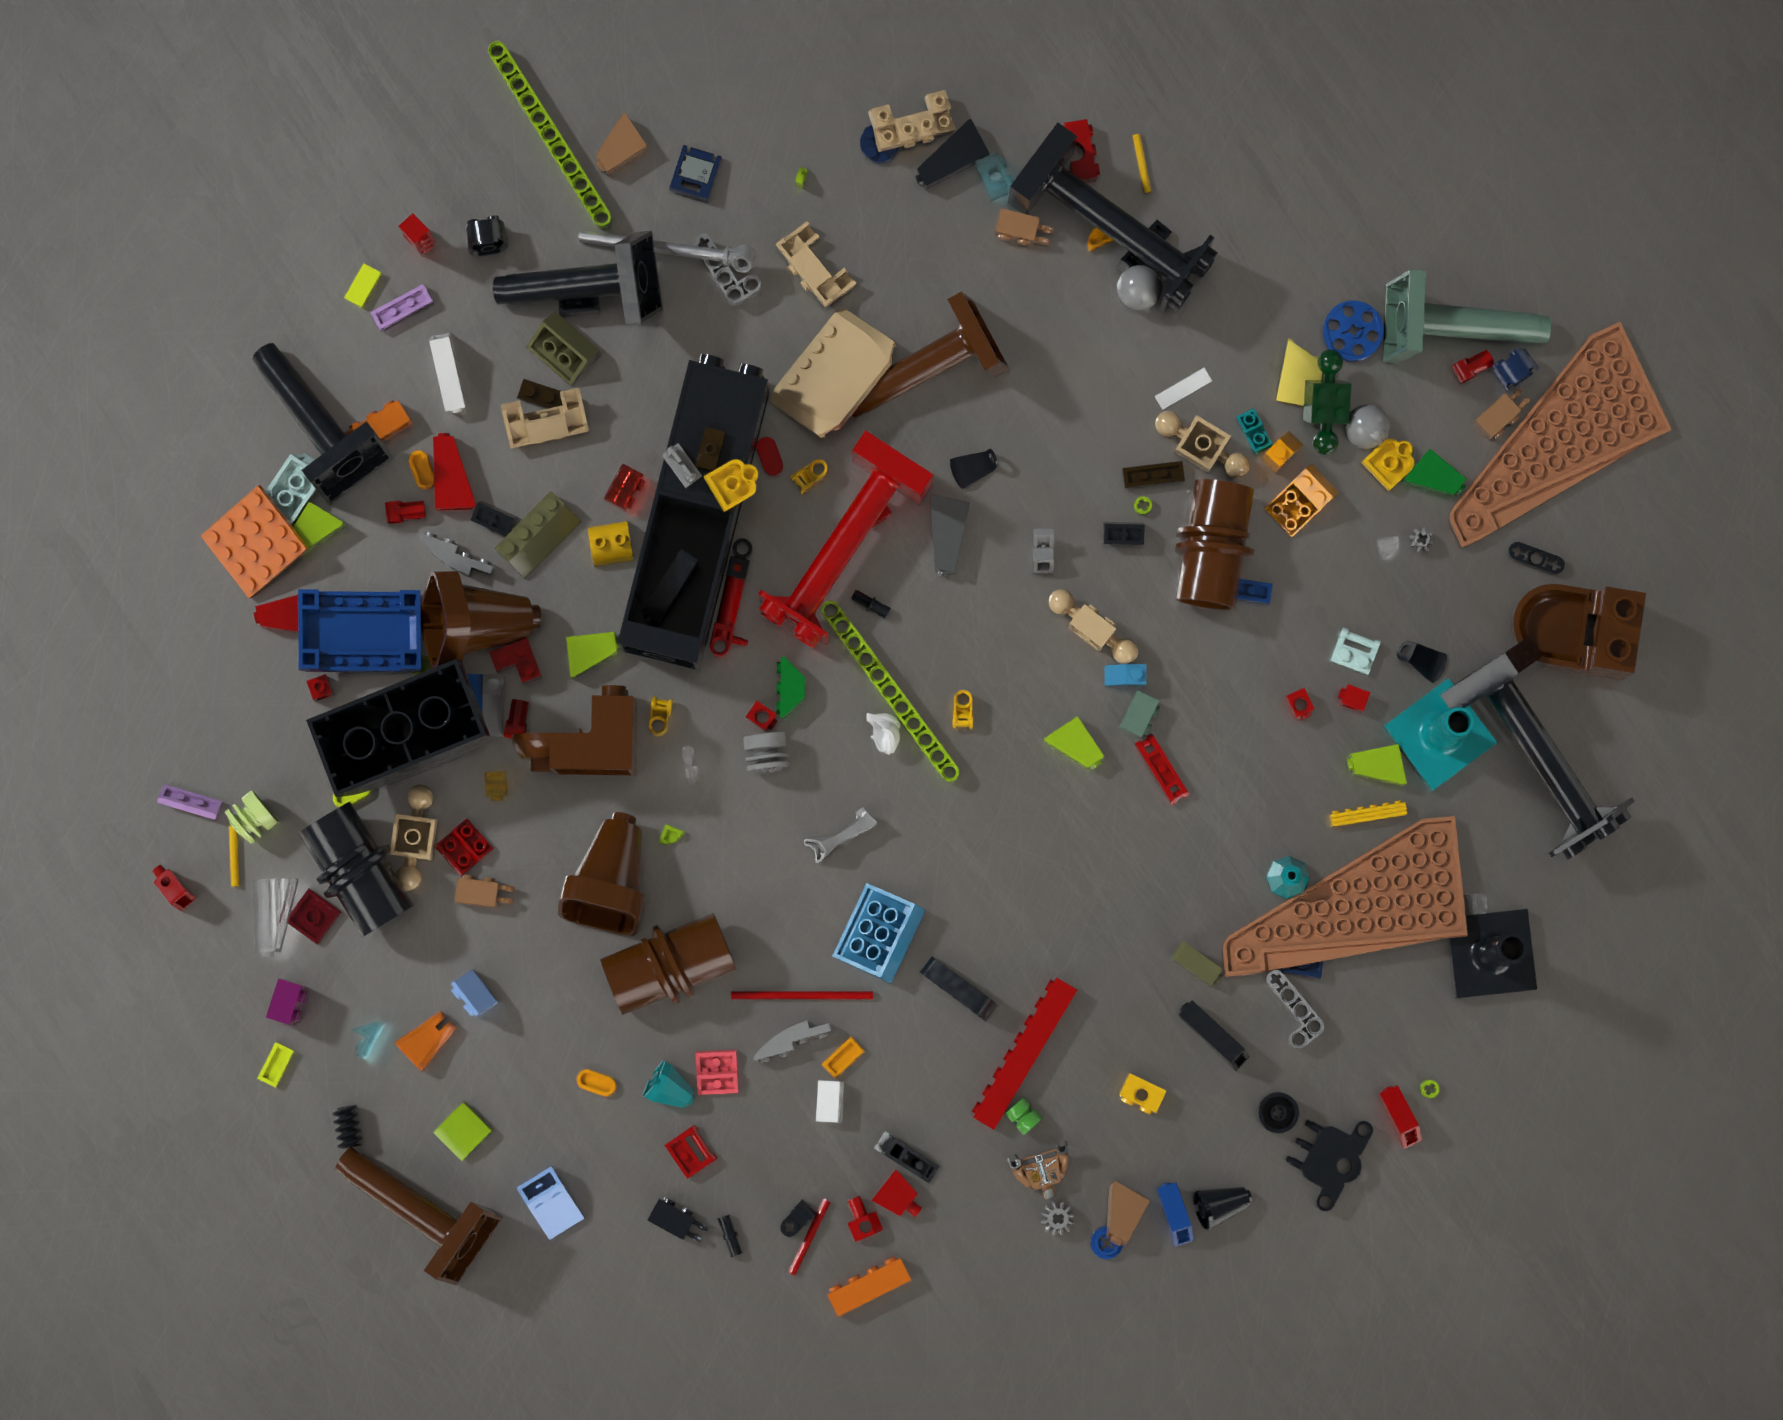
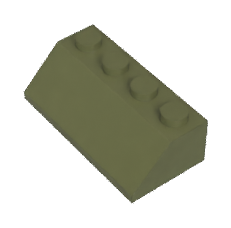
(537, 534)

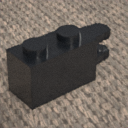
(675, 1220)

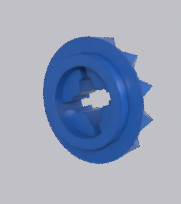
(1096, 1245)

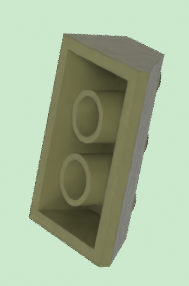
(562, 348)

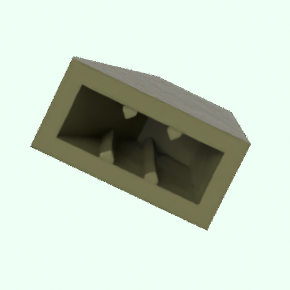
(1196, 964)

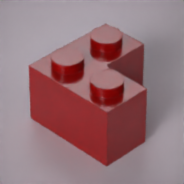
(520, 656)

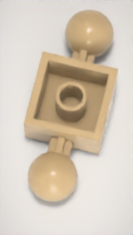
(1202, 444)
(1092, 627)
(414, 836)

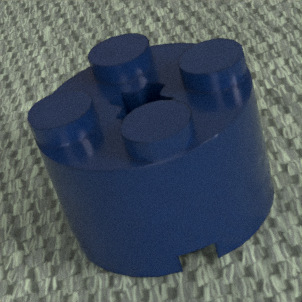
(1514, 369)

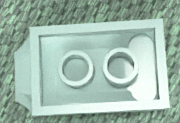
(291, 488)

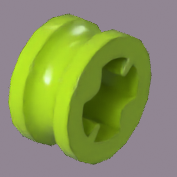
(1145, 499)
(1431, 1094)

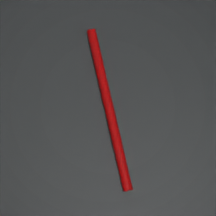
(801, 994)

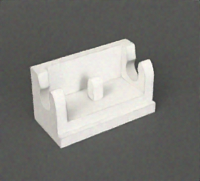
(830, 1101)

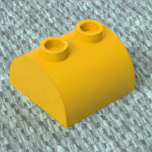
(610, 543)

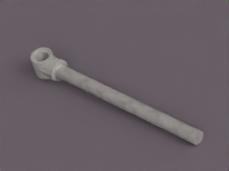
(739, 258)

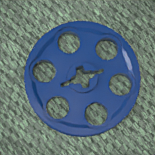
(1357, 322)

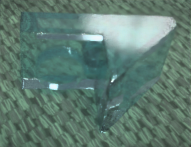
(370, 1033)

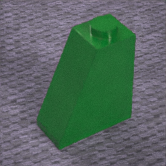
(1435, 476)

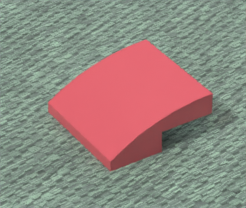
(716, 1072)

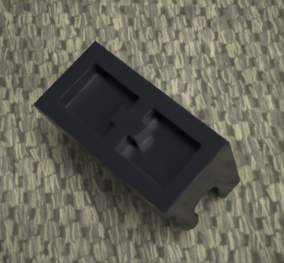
(579, 307)
(493, 518)
(1123, 533)

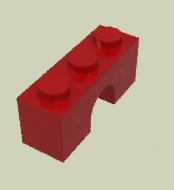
(1084, 168)
(417, 234)

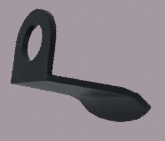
(973, 467)
(1425, 660)

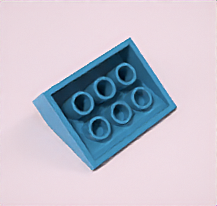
(878, 933)

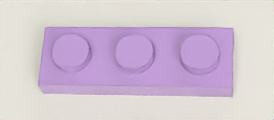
(401, 307)
(189, 801)

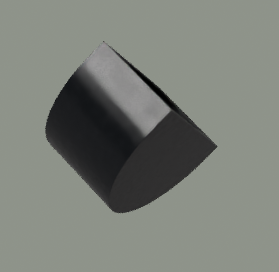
(399, 730)

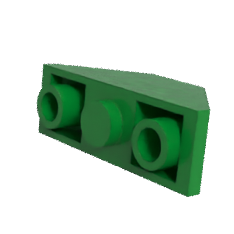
(790, 688)

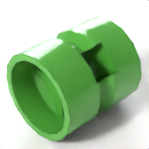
(1023, 1115)

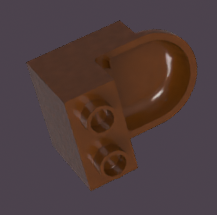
(1557, 623)
(602, 751)

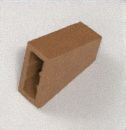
(620, 146)
(1124, 1213)

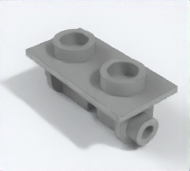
(681, 465)

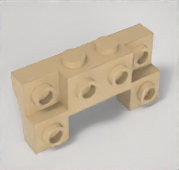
(912, 128)
(810, 270)
(546, 423)

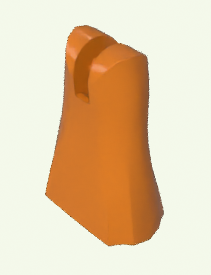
(425, 1040)

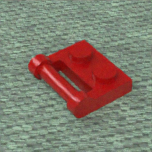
(685, 1156)

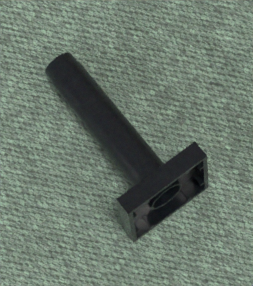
(631, 277)
(343, 457)
(1478, 960)

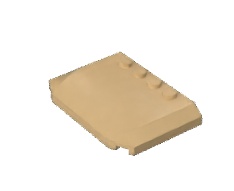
(834, 373)

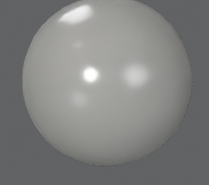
(1139, 287)
(1367, 426)

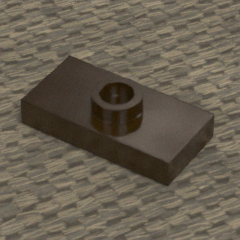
(710, 449)

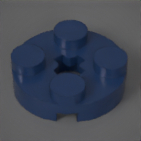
(871, 151)

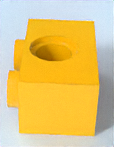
(1154, 1094)

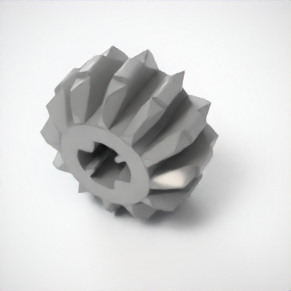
(1058, 1211)

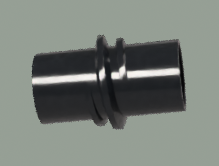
(355, 869)

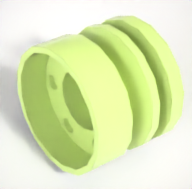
(251, 817)

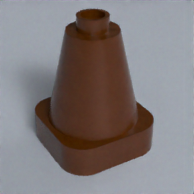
(470, 618)
(607, 881)

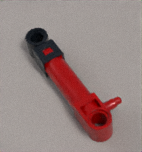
(730, 601)

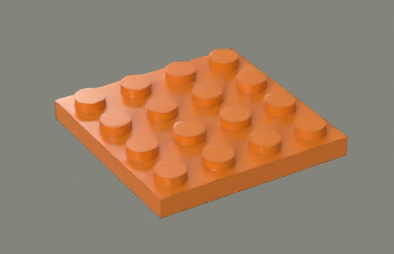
(254, 541)

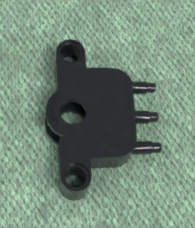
(1323, 1155)

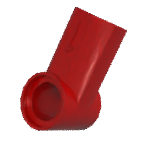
(1468, 368)
(399, 511)
(517, 718)

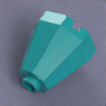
(1279, 881)
(668, 1087)

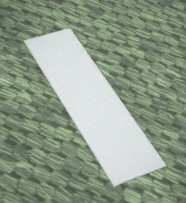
(1183, 388)

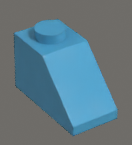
(1125, 675)

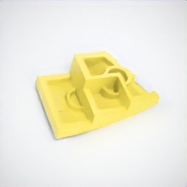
(1296, 368)

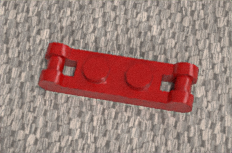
(1162, 769)

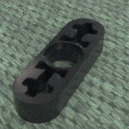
(1548, 568)

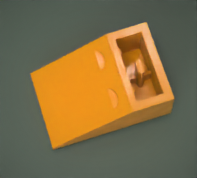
(1301, 500)

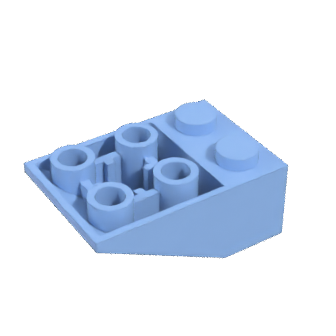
(550, 1202)

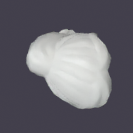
(885, 731)

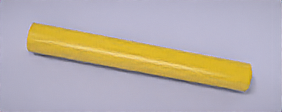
(1142, 163)
(234, 869)

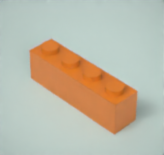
(385, 422)
(868, 1287)

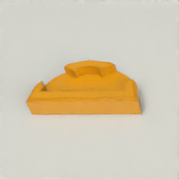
(1097, 239)

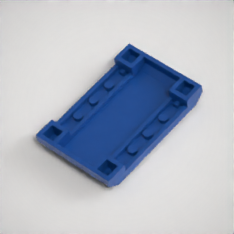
(359, 631)

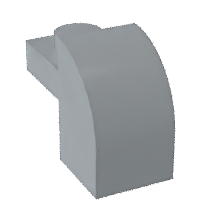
(1043, 550)

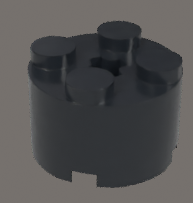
(486, 236)
(1287, 1118)

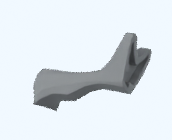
(824, 845)

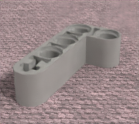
(733, 284)
(1291, 1006)

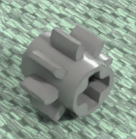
(1419, 546)

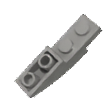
(448, 554)
(782, 1042)

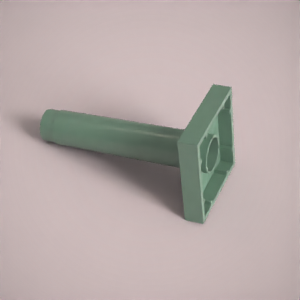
(1411, 318)

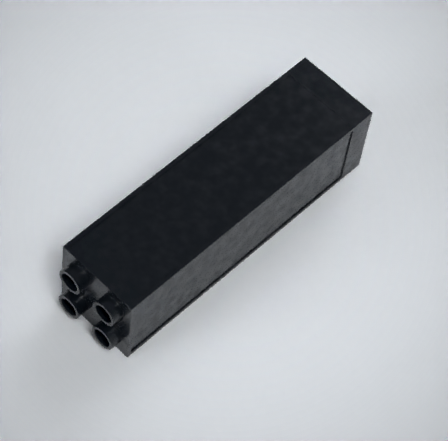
(691, 515)

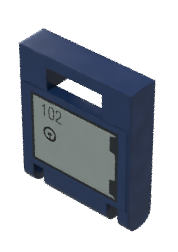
(695, 168)

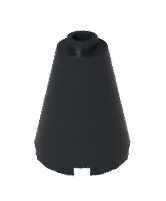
(1220, 1204)

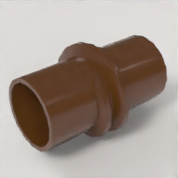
(1214, 544)
(668, 964)

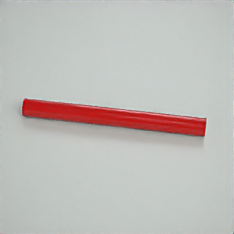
(809, 1237)

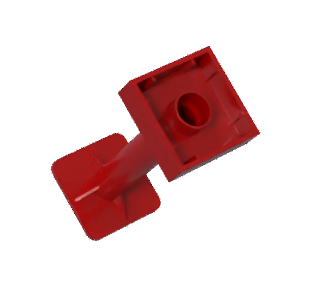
(888, 473)

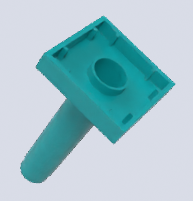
(1430, 743)

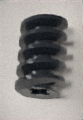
(347, 1127)

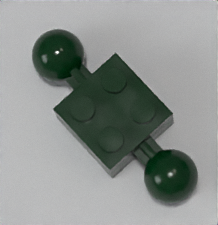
(1327, 401)

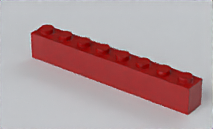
(1024, 1054)

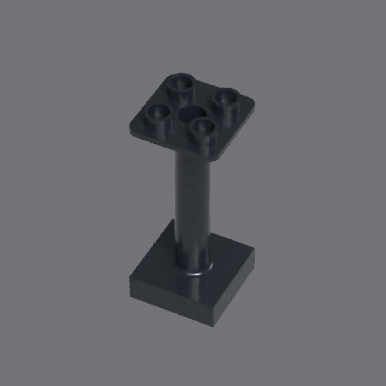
(1047, 174)
(1497, 684)

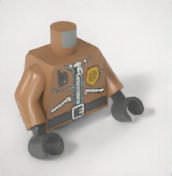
(1042, 1169)

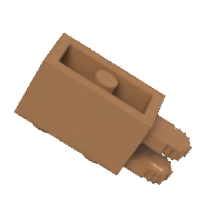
(1021, 228)
(1500, 414)
(480, 892)

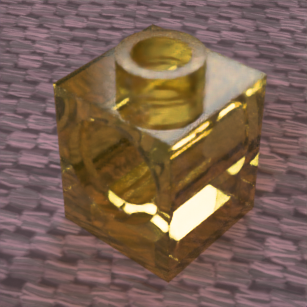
(496, 785)

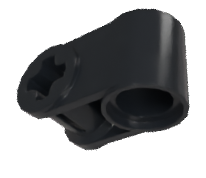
(800, 1216)

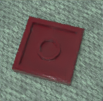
(313, 916)

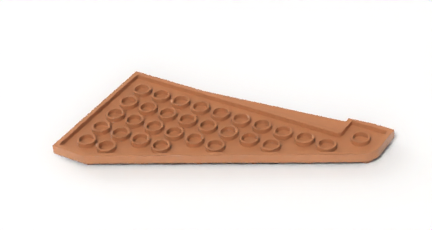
(1578, 426)
(1381, 901)

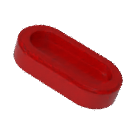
(769, 456)

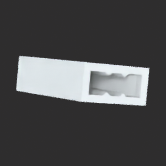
(447, 372)

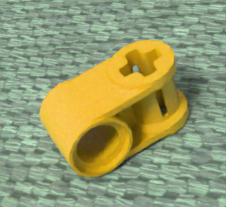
(808, 476)
(962, 712)
(660, 714)

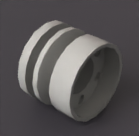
(766, 752)

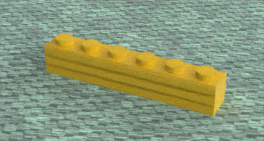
(1368, 814)

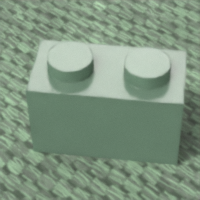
(1139, 715)

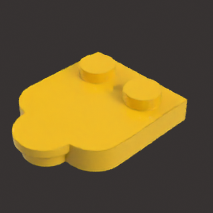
(1390, 462)
(732, 483)

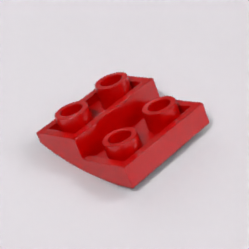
(463, 847)

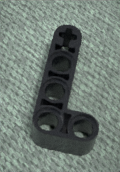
(959, 988)

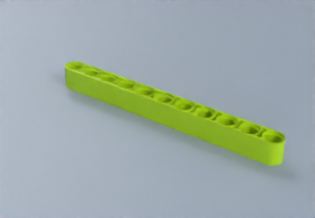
(547, 126)
(887, 681)

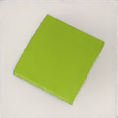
(463, 1131)

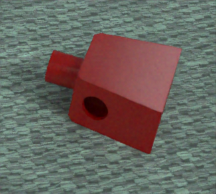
(173, 888)
(897, 1196)

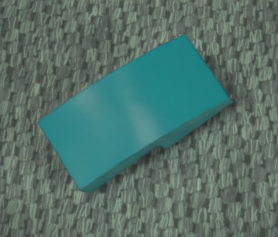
(1254, 431)

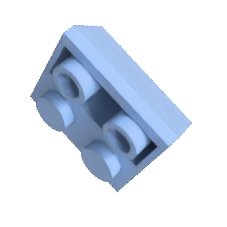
(474, 993)

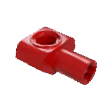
(860, 1214)

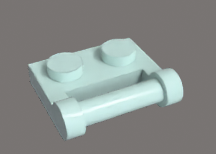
(1354, 658)

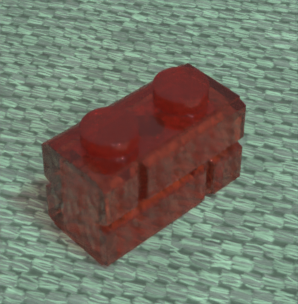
(624, 487)

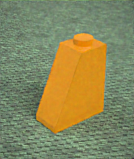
(1281, 452)

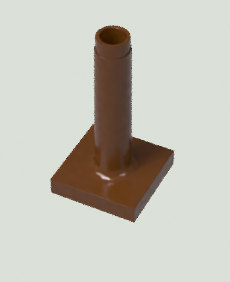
(966, 341)
(457, 1239)

